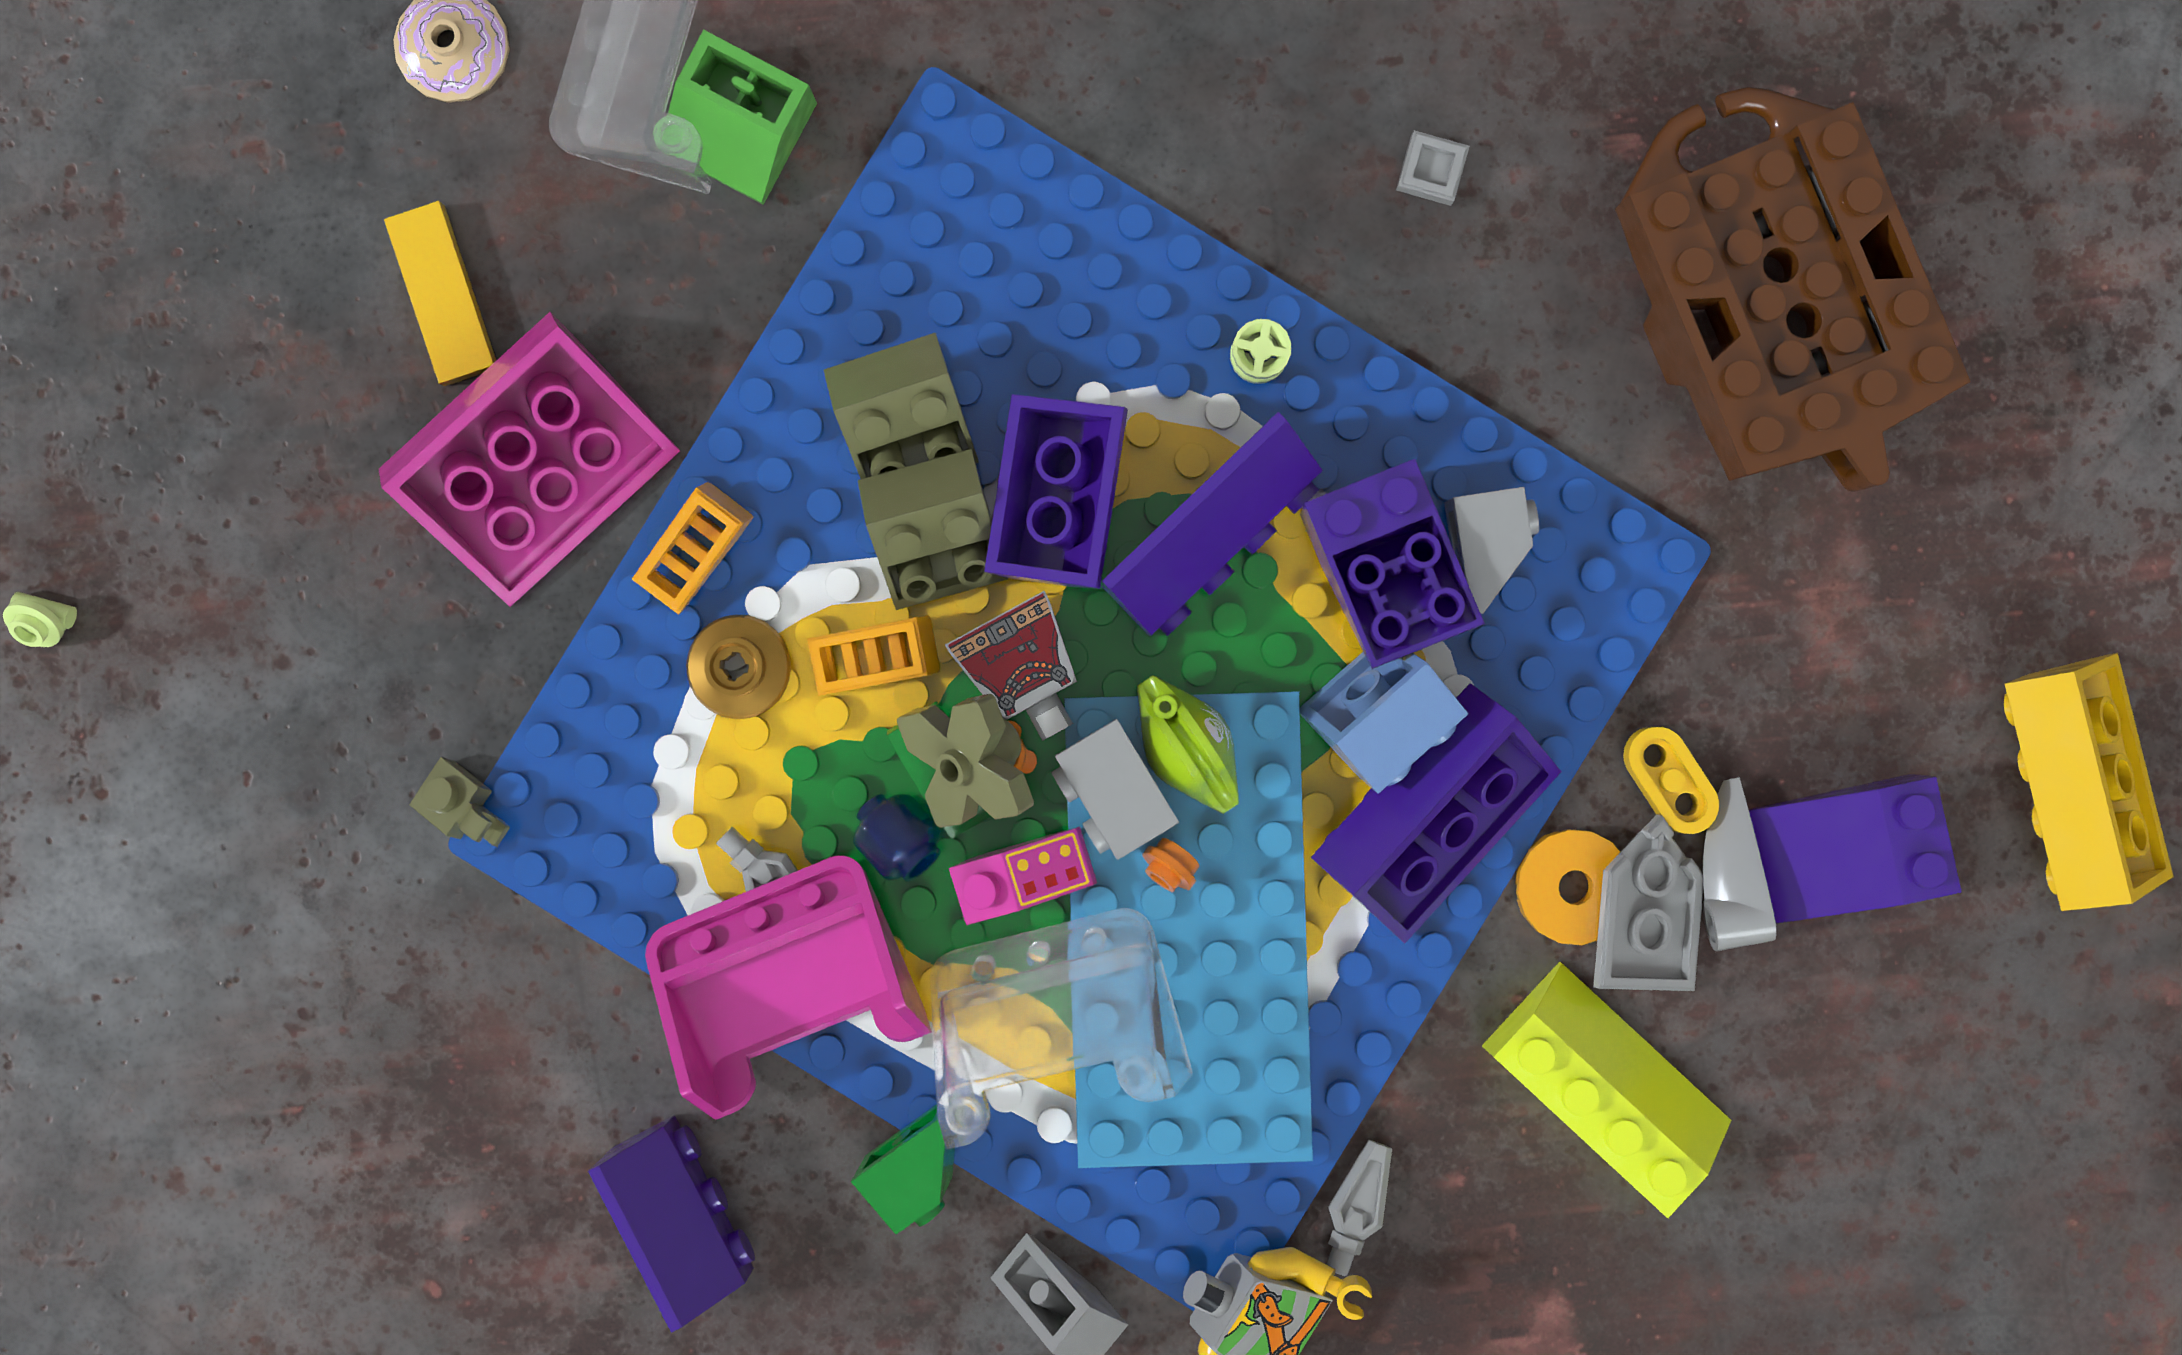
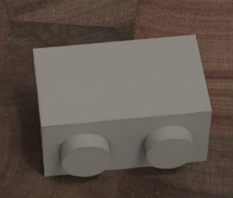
(1114, 789)

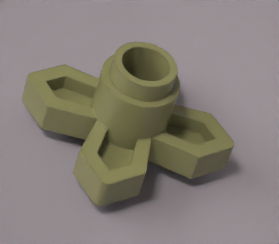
(971, 758)

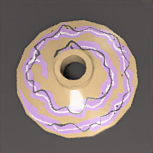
(465, 66)

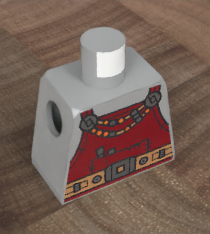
(1020, 663)

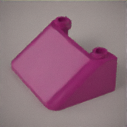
(775, 972)

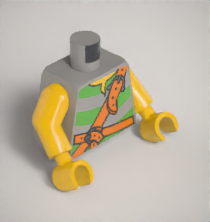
(1266, 1302)

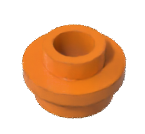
(1170, 865)

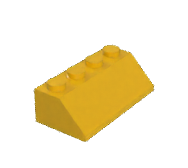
(2088, 783)

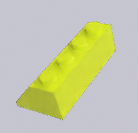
(1611, 1088)

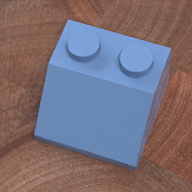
(1383, 716)

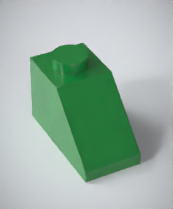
(908, 1174)

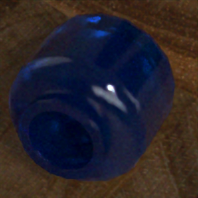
(897, 836)

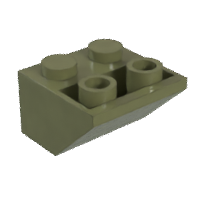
(898, 407)
(929, 528)

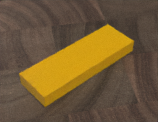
(440, 293)

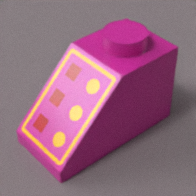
(1022, 875)

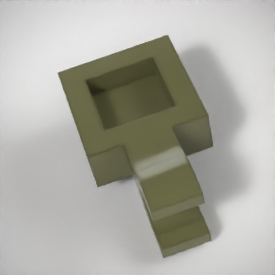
(455, 802)

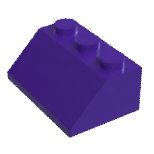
(1056, 491)
(673, 1221)

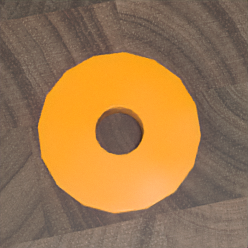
(1539, 884)

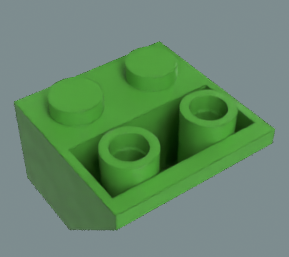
(743, 113)

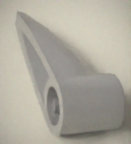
(1734, 881)

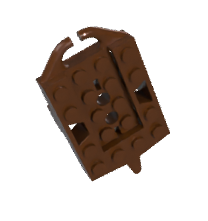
(1858, 294)

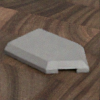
(1649, 915)

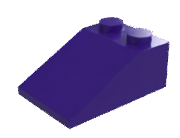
(1856, 849)

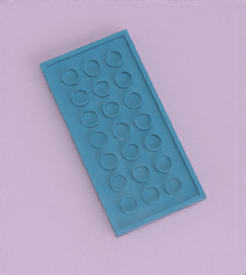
(1226, 949)

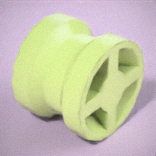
(1262, 339)

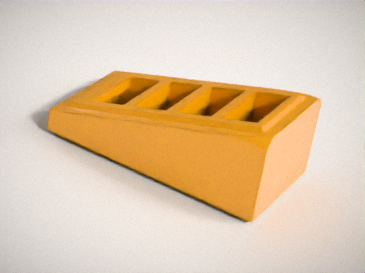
(720, 506)
(921, 646)

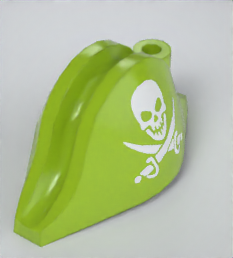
(1188, 744)

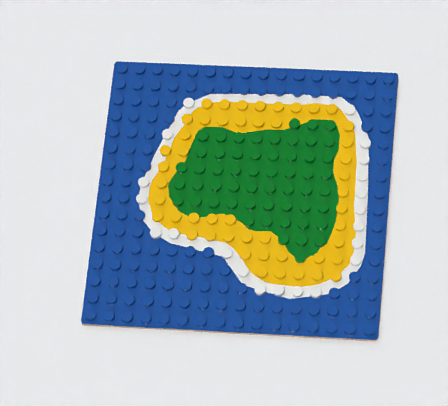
(1096, 295)

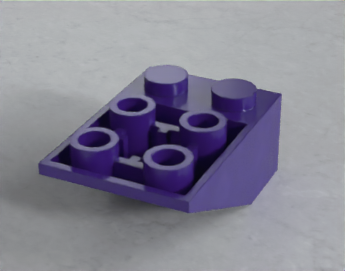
(1391, 564)

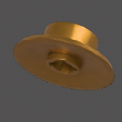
(761, 650)

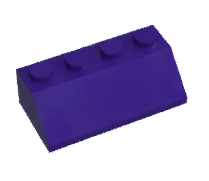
(1213, 526)
(1428, 831)

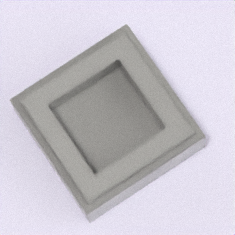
(1432, 168)

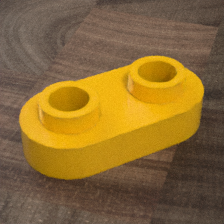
(1670, 777)

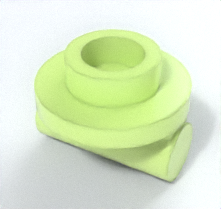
(38, 620)

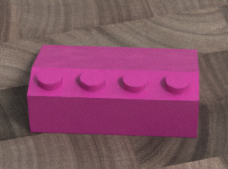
(527, 460)

